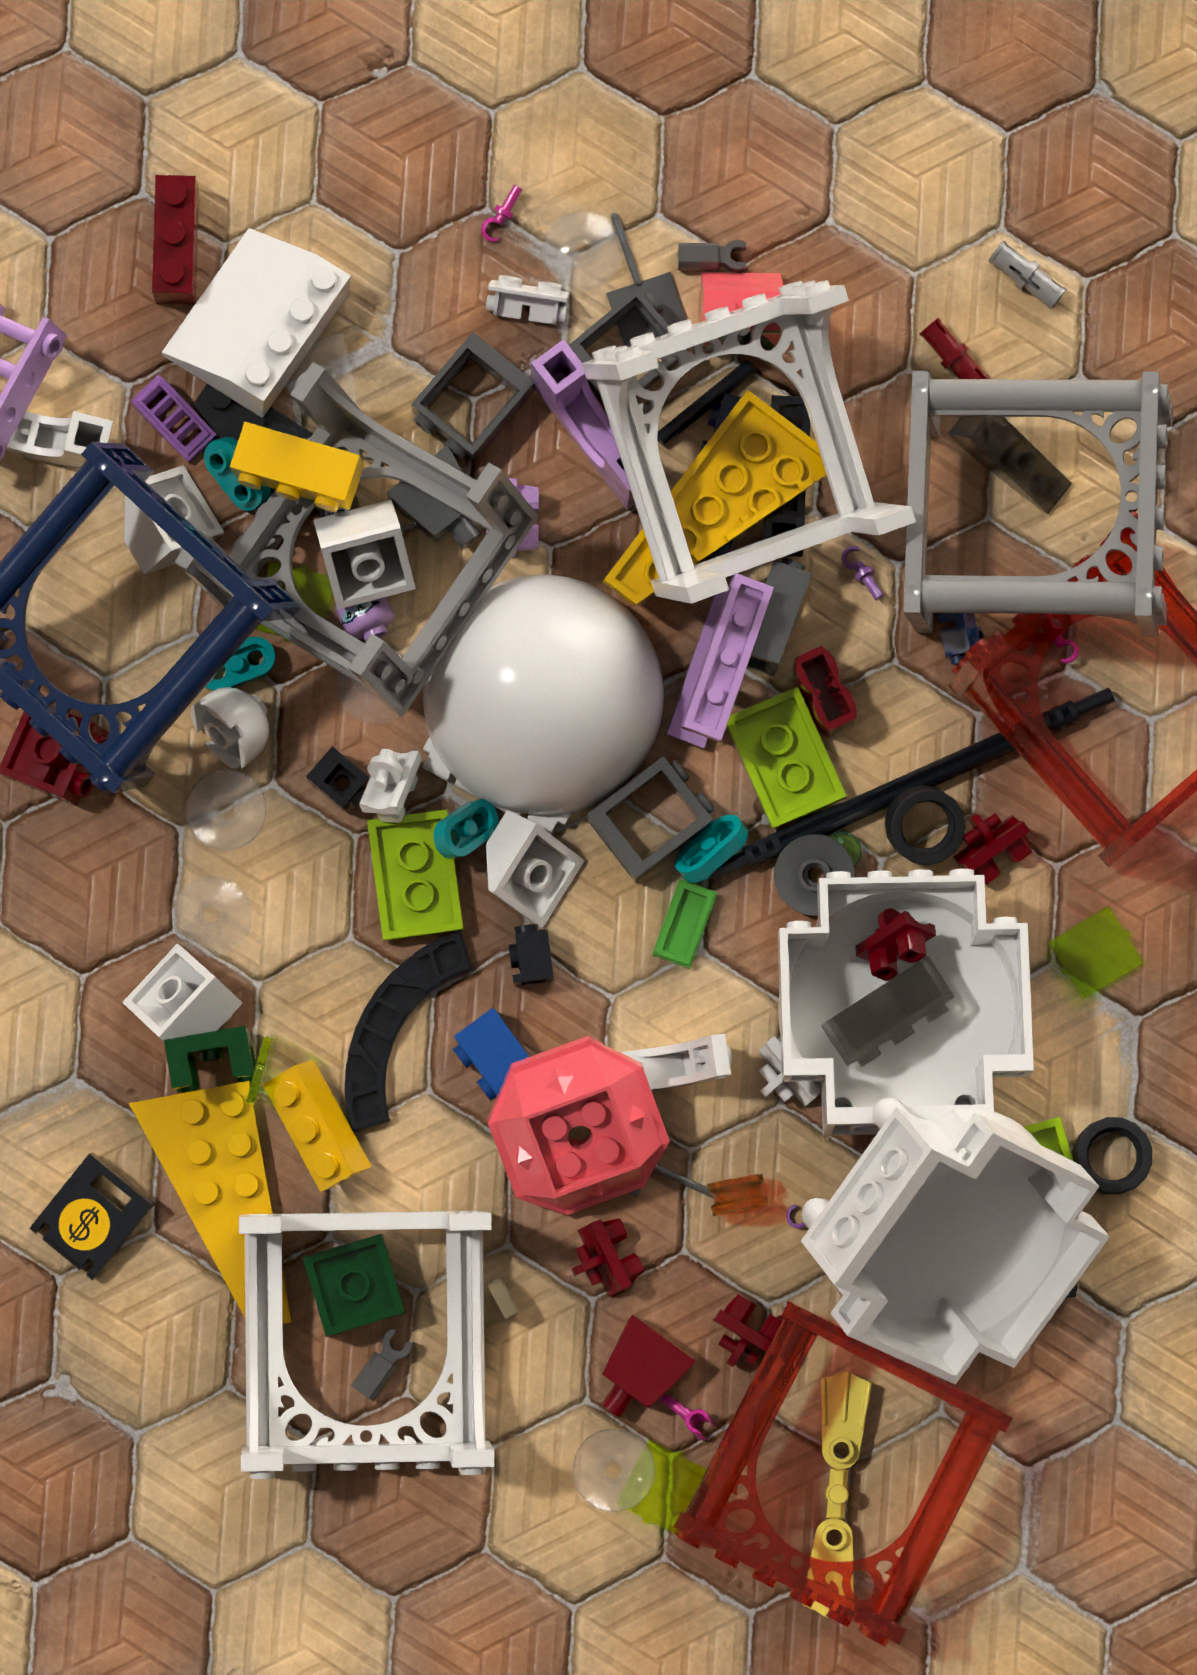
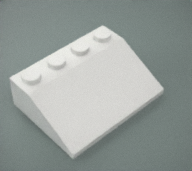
(258, 319)

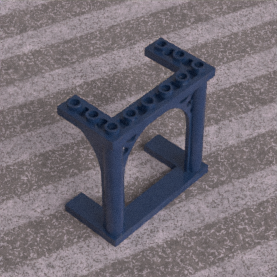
(122, 758)

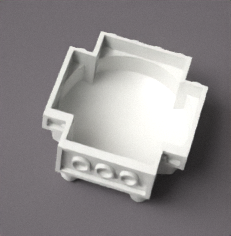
(944, 1061)
(953, 1238)

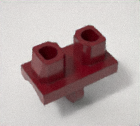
(989, 839)
(895, 939)
(601, 1260)
(734, 1319)

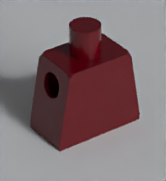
(642, 1367)

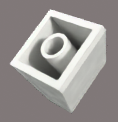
(364, 554)

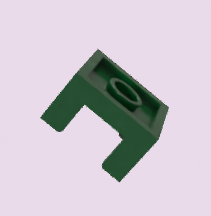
(209, 1047)
(354, 1285)

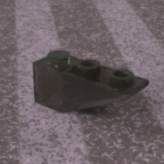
(1012, 459)

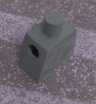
(431, 515)

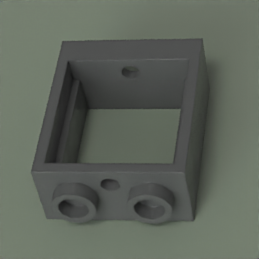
(648, 309)
(499, 368)
(789, 586)
(616, 841)

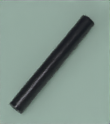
(705, 403)

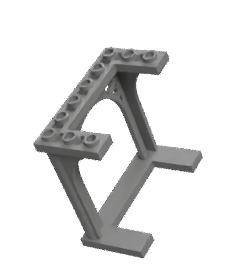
(487, 501)
(1121, 597)

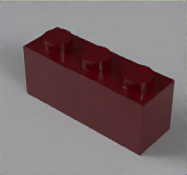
(175, 239)

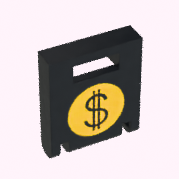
(86, 1222)

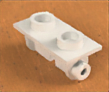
(512, 296)

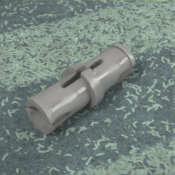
(1027, 275)

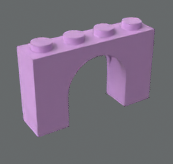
(566, 392)

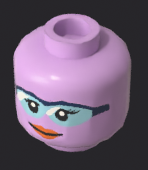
(366, 618)

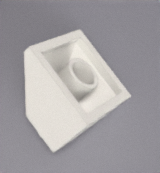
(151, 544)
(529, 867)
(181, 998)

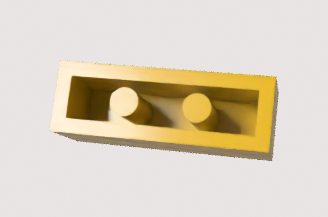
(296, 467)
(316, 1125)

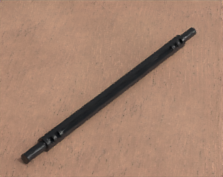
(883, 795)

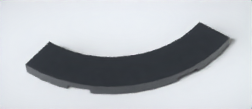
(383, 1020)

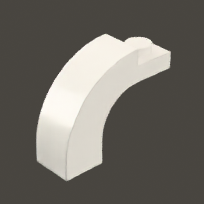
(58, 439)
(685, 1062)

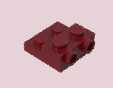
(39, 764)

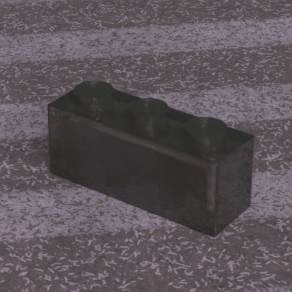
(889, 1013)

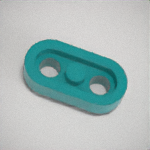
(225, 478)
(239, 669)
(465, 828)
(711, 848)

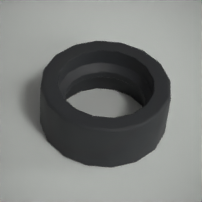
(943, 849)
(1134, 1134)

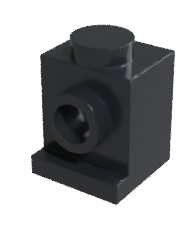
(328, 770)
(531, 955)

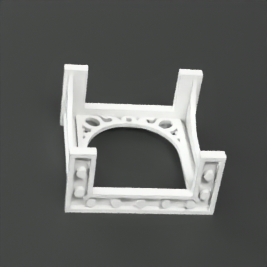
(804, 320)
(464, 1439)

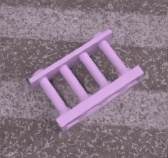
(26, 376)
(719, 662)

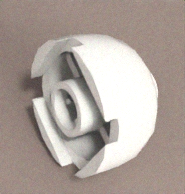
(233, 723)

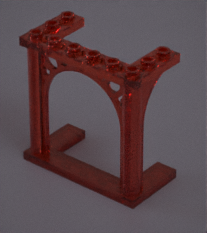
(982, 681)
(890, 1602)

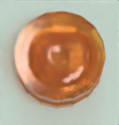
(737, 1195)

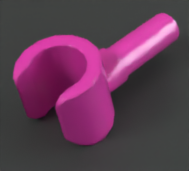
(692, 1418)

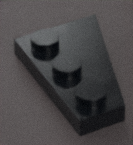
(228, 417)

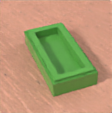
(684, 924)

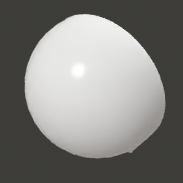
(544, 699)

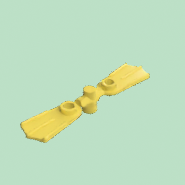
(842, 1420)

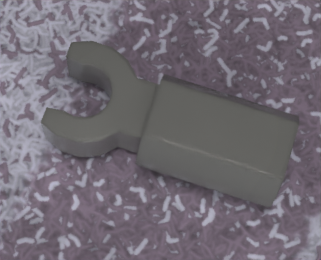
(710, 256)
(380, 1367)

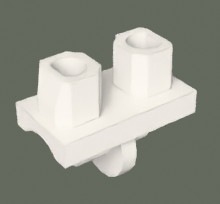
(390, 782)
(772, 1072)

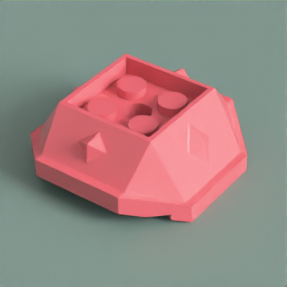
(567, 1089)

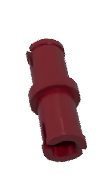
(952, 352)

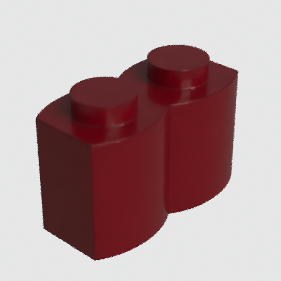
(818, 681)

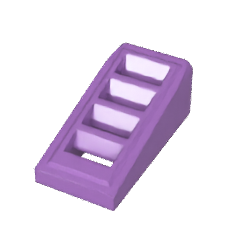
(148, 394)

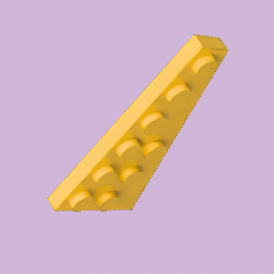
(733, 483)
(217, 1168)

